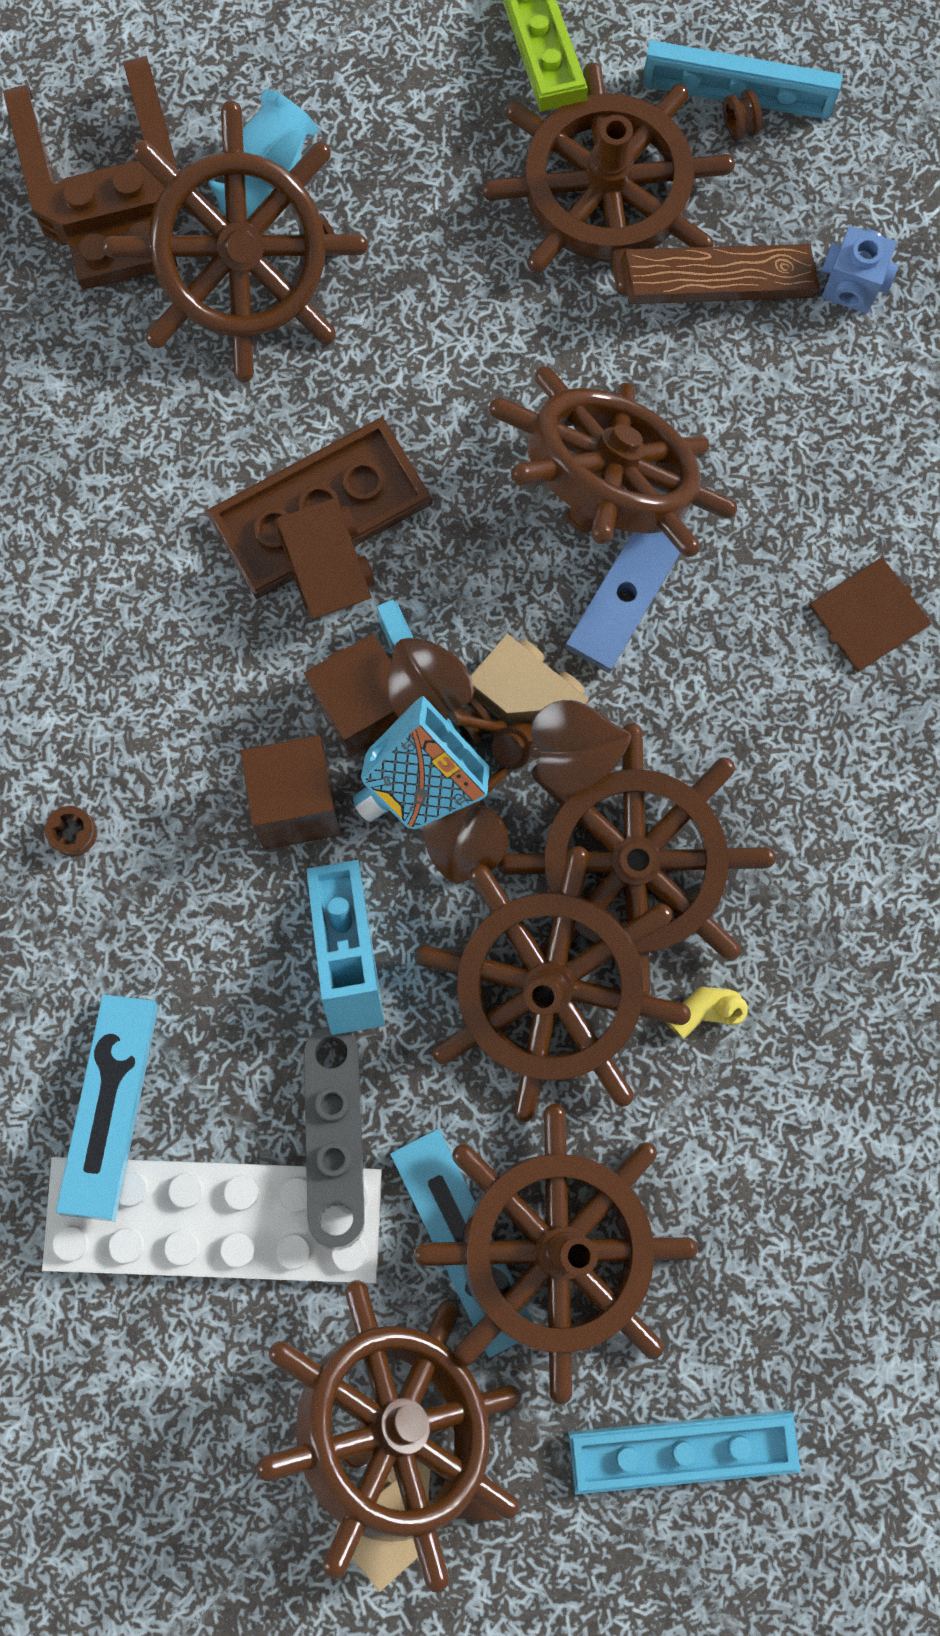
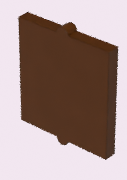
(870, 614)

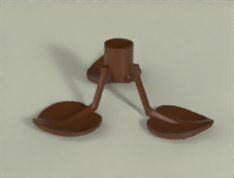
(567, 738)

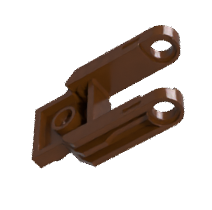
(99, 202)

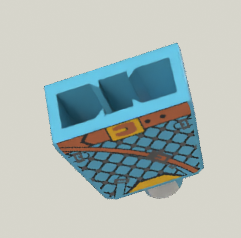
(420, 770)

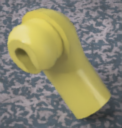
(712, 1005)

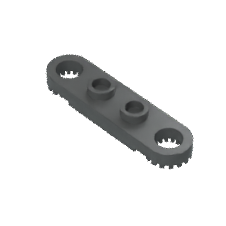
(333, 1138)

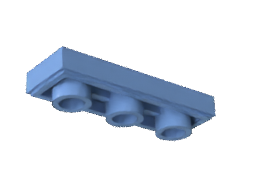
(612, 622)

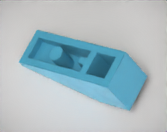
(344, 948)

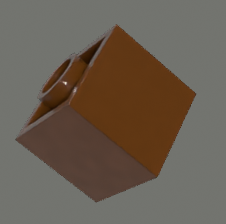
(354, 693)
(290, 792)

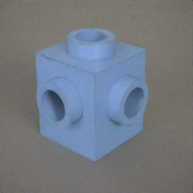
(859, 269)

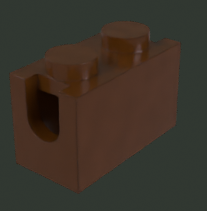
(324, 557)

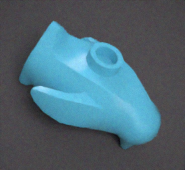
(273, 133)

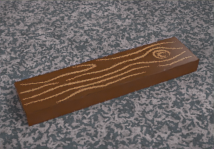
(719, 273)

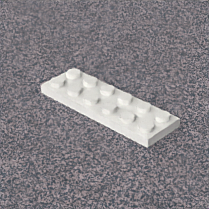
(213, 1224)

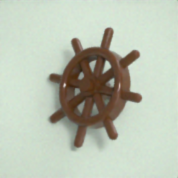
(607, 175)
(236, 242)
(613, 451)
(637, 857)
(551, 985)
(557, 1253)
(391, 1434)

